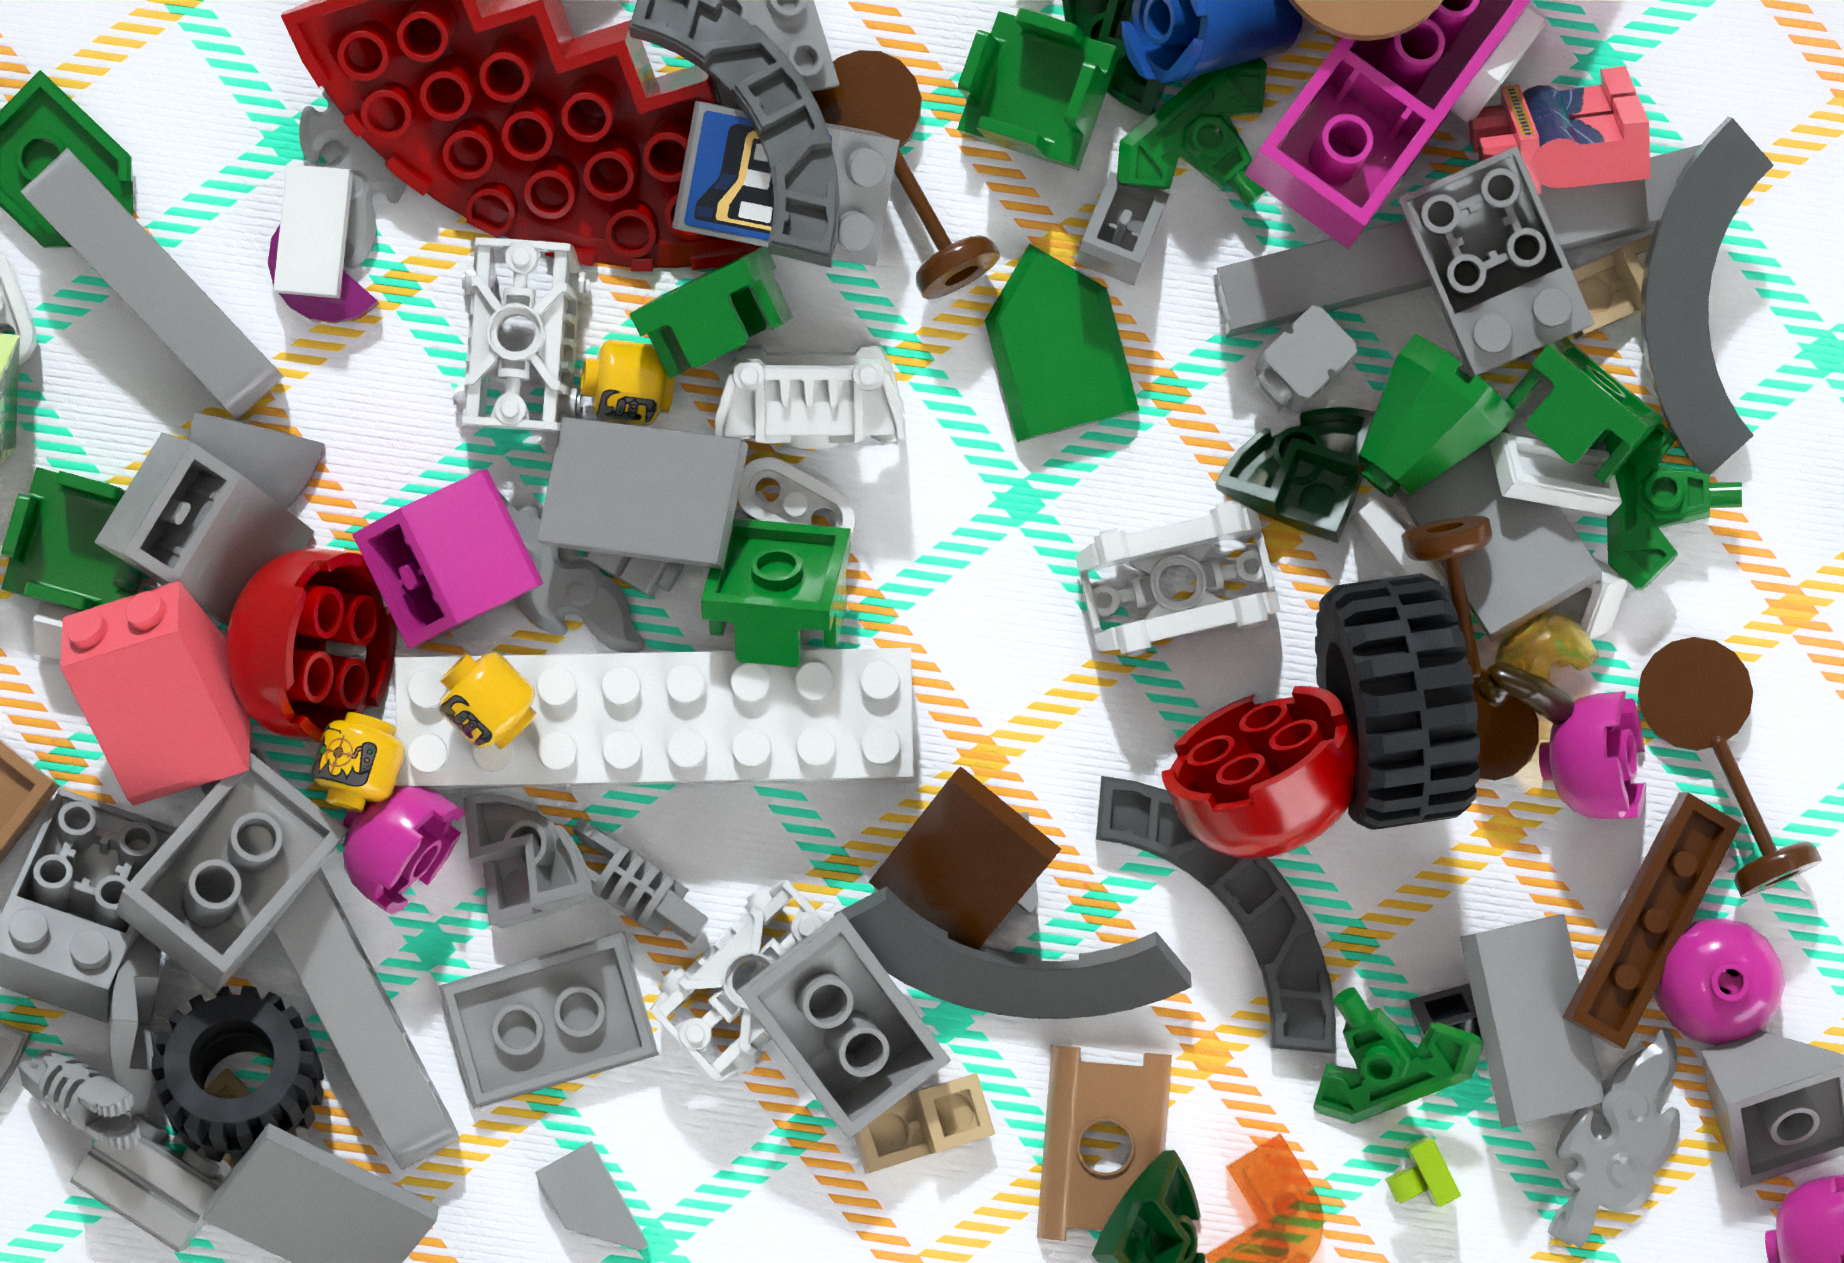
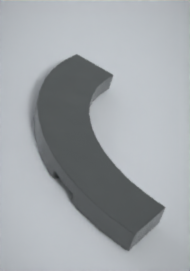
(777, 107)
(1678, 293)
(1254, 896)
(1011, 981)

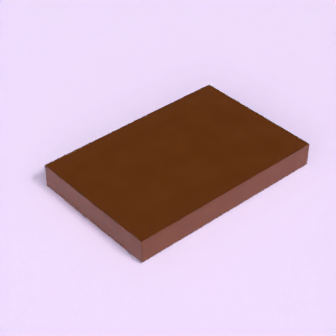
(966, 861)

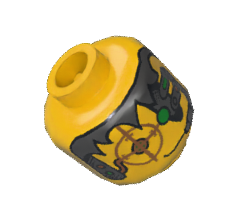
(627, 383)
(487, 700)
(358, 761)

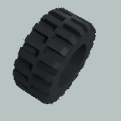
(1408, 692)

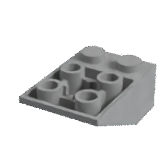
(1495, 262)
(199, 525)
(61, 916)

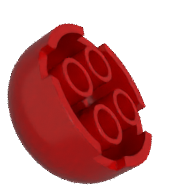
(282, 634)
(1265, 773)

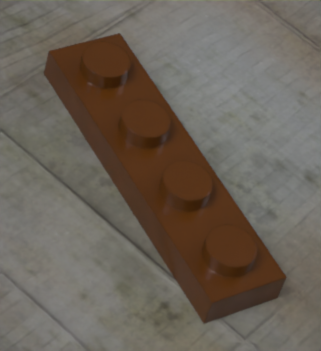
(1651, 920)

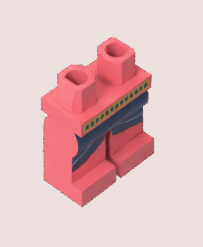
(1570, 134)

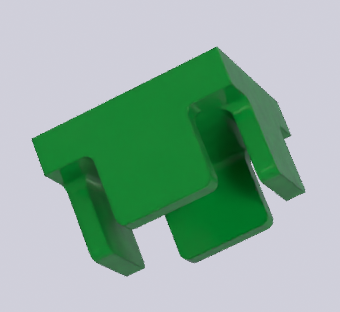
(1035, 87)
(713, 312)
(1583, 407)
(55, 548)
(775, 585)

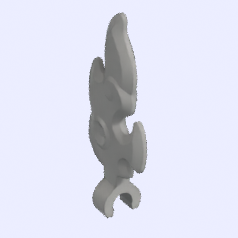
(368, 171)
(574, 589)
(1622, 1166)

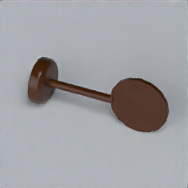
(885, 98)
(1697, 700)
(1505, 733)

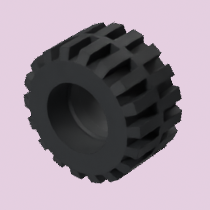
(222, 1029)

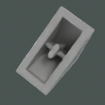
(1121, 230)

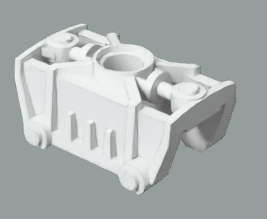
(553, 343)
(811, 398)
(1184, 546)
(716, 970)

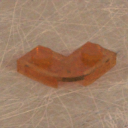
(1283, 1204)

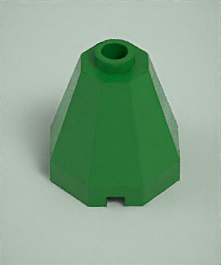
(1428, 419)

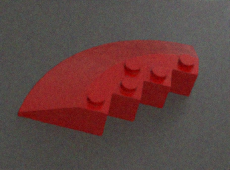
(518, 120)

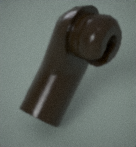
(1532, 690)

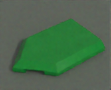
(35, 132)
(1057, 349)

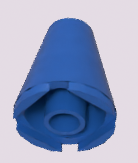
(1198, 37)

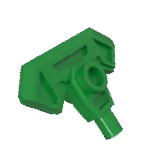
(1198, 131)
(1656, 499)
(1390, 1065)

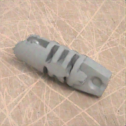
(640, 888)
(82, 1097)

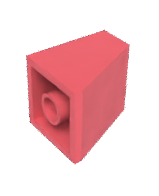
(156, 692)

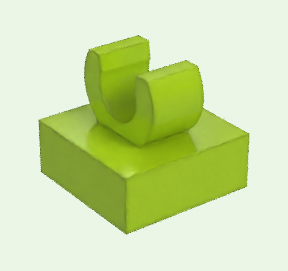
(1426, 1174)

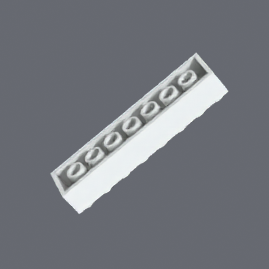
(672, 721)

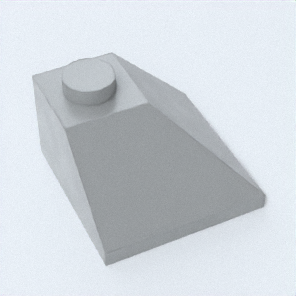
(1775, 1104)

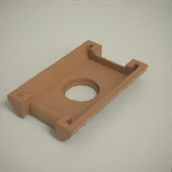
(1076, 1099)

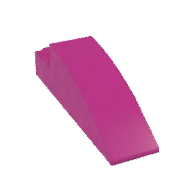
(1375, 113)

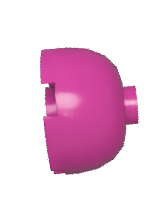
(1596, 757)
(399, 843)
(1697, 969)
(1809, 1224)

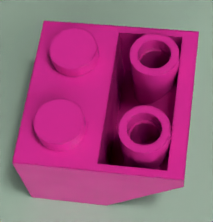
(447, 559)

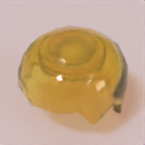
(1545, 641)

